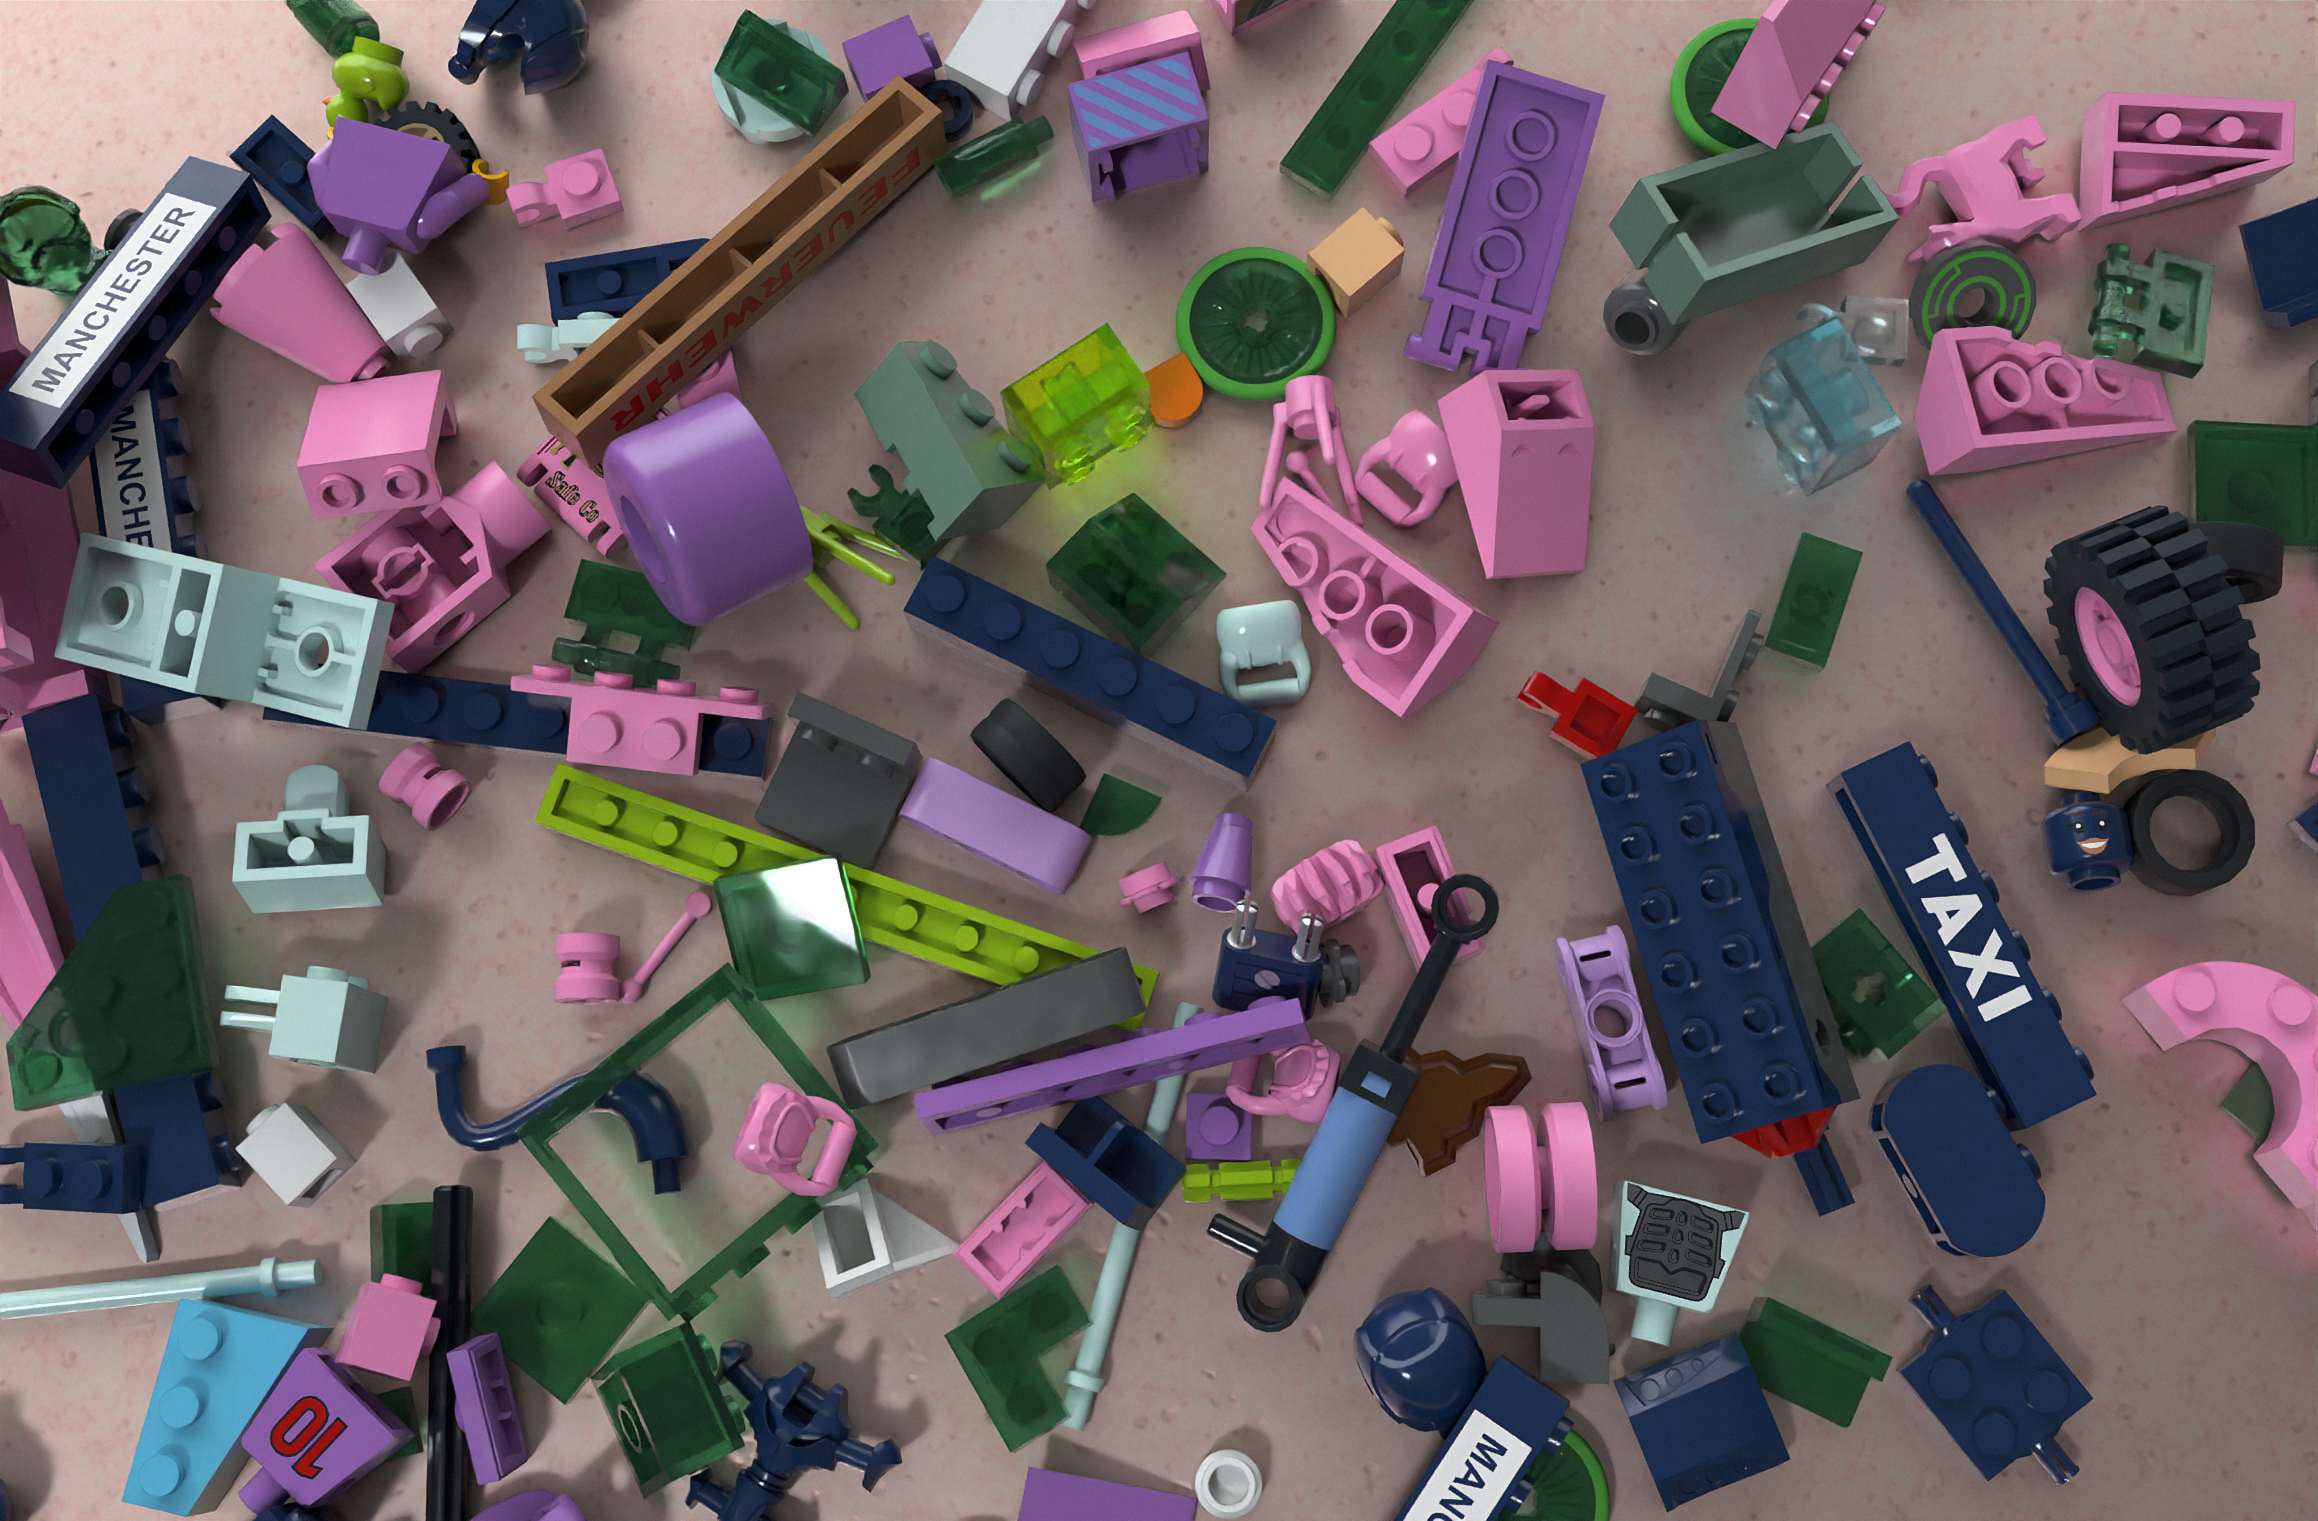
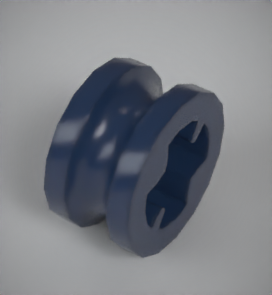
(958, 99)

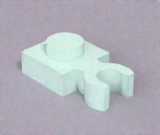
(566, 341)

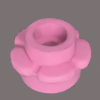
(1148, 888)

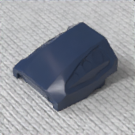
(1701, 1420)

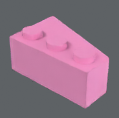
(2176, 149)

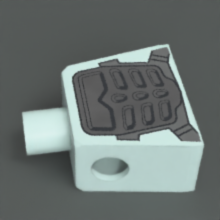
(1669, 1254)

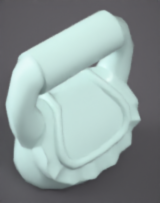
(1263, 637)

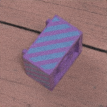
(1139, 126)

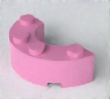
(2271, 1024)

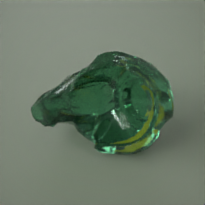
(46, 241)

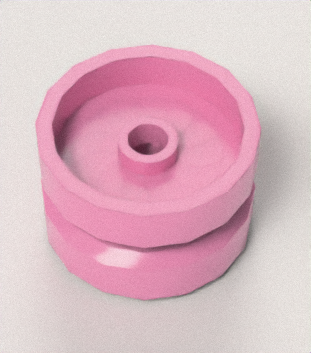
(1539, 1177)

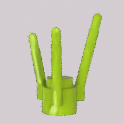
(826, 544)

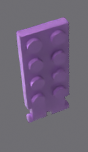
(1504, 219)

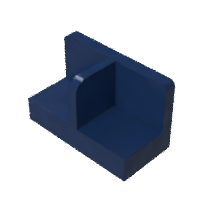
(1110, 1161)

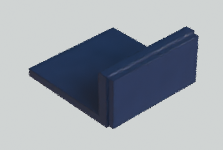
(2285, 263)

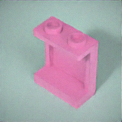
(375, 444)

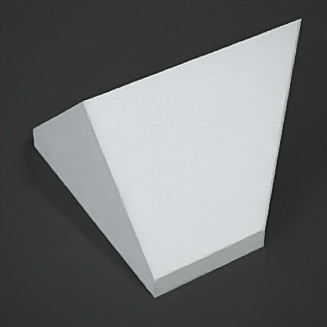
(871, 1239)

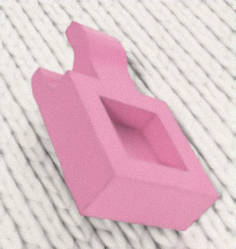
(577, 190)

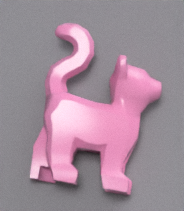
(1984, 192)

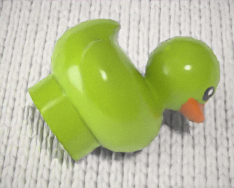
(366, 73)

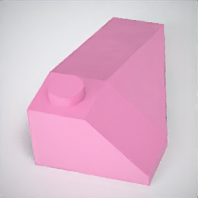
(2019, 402)
(1384, 615)

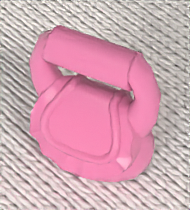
(1421, 456)
(1300, 1086)
(778, 1132)

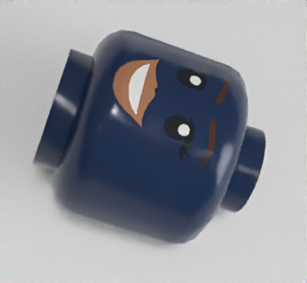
(2087, 842)

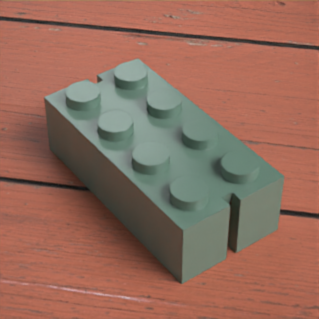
(1752, 222)

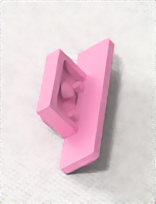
(638, 725)

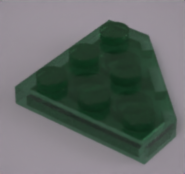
(122, 1005)

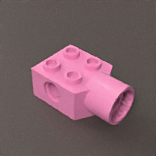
(438, 563)

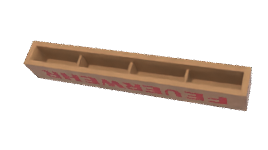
(742, 272)

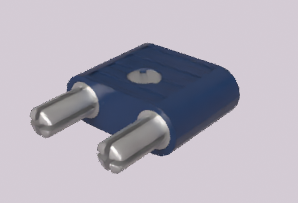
(1267, 963)

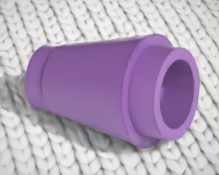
(1224, 865)

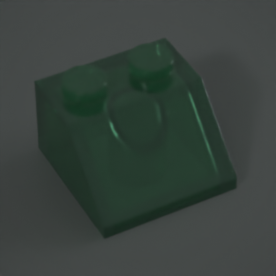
(669, 1408)

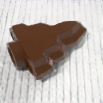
(1451, 1103)

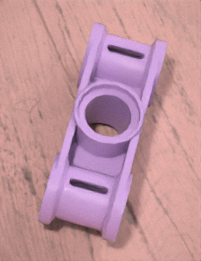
(1608, 1060)

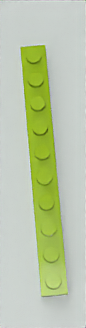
(885, 908)

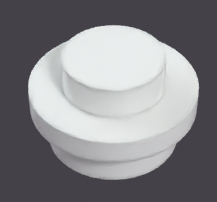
(1228, 1484)

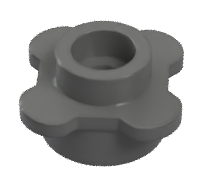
(1339, 974)

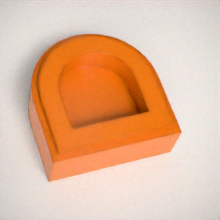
(1174, 392)

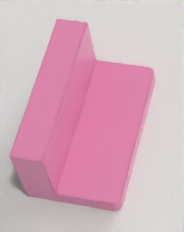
(1140, 44)

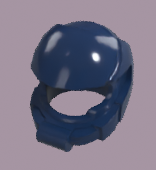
(548, 31)
(1420, 1359)

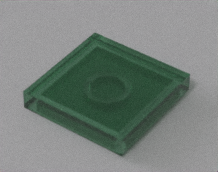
(2256, 478)
(793, 927)
(559, 1310)

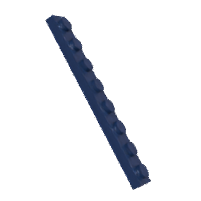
(521, 722)

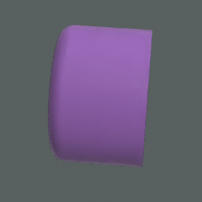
(707, 510)

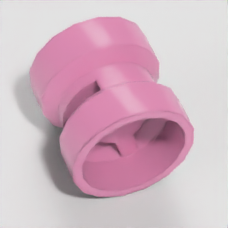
(424, 786)
(586, 968)

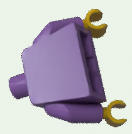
(394, 190)

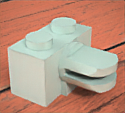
(312, 851)
(318, 1019)

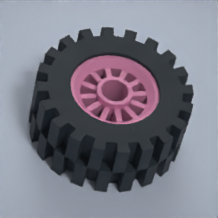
(2152, 629)

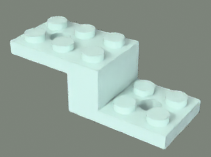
(224, 631)

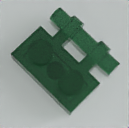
(2171, 315)
(621, 604)

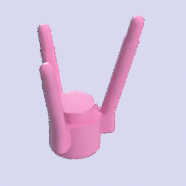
(1313, 415)

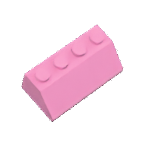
(1793, 64)

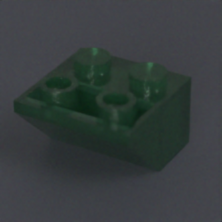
(1133, 575)

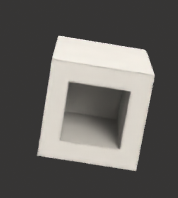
(400, 308)
(294, 1153)

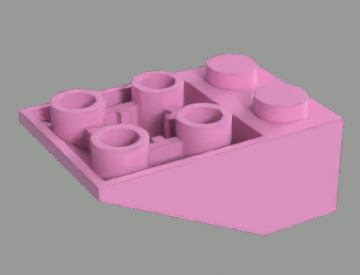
(1524, 468)

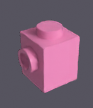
(389, 1329)

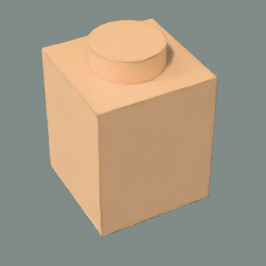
(1357, 260)

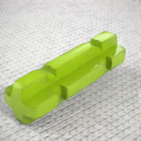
(1237, 1180)

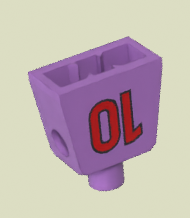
(317, 1435)

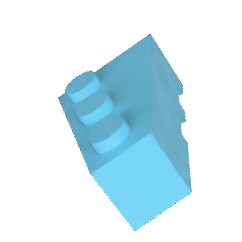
(207, 1393)

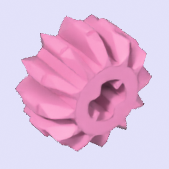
(1328, 884)

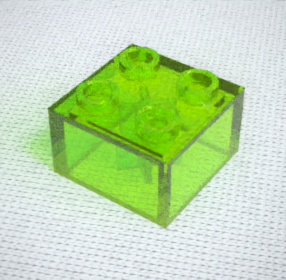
(1079, 407)

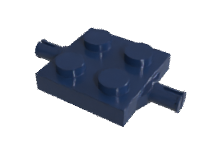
(1994, 1384)

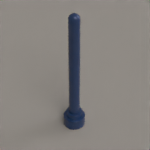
(2065, 711)

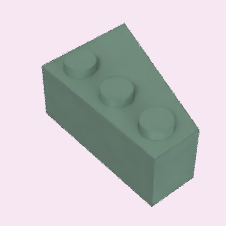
(948, 440)

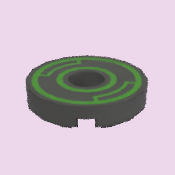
(1976, 264)

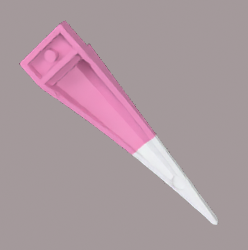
(27, 965)

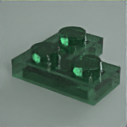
(1003, 1353)

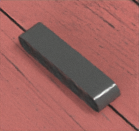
(987, 1028)

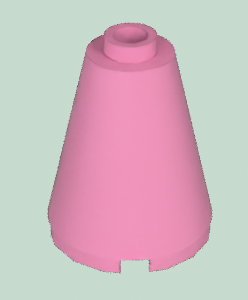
(300, 310)

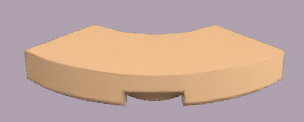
(2101, 763)

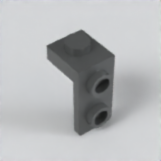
(1673, 705)

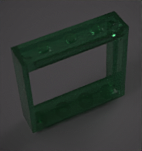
(628, 1060)

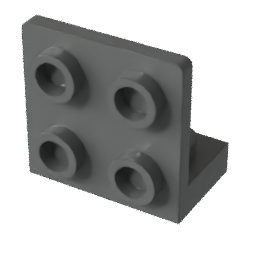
(838, 782)

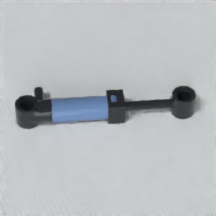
(1348, 1135)

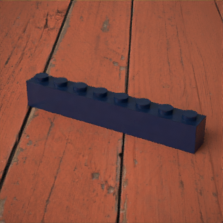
(104, 843)

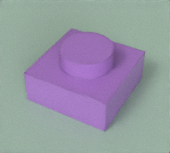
(1217, 1129)

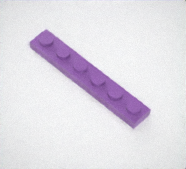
(1089, 1072)

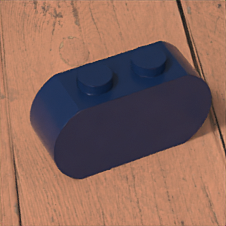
(1958, 1161)

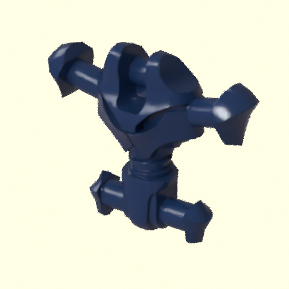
(794, 1430)

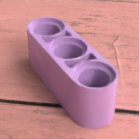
(995, 826)

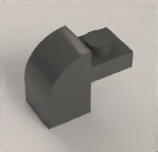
(1569, 1319)

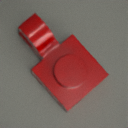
(1587, 718)

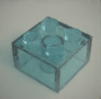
(1820, 407)

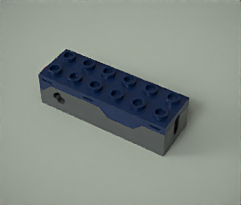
(1721, 938)

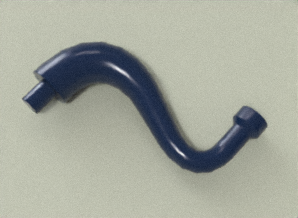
(639, 1103)

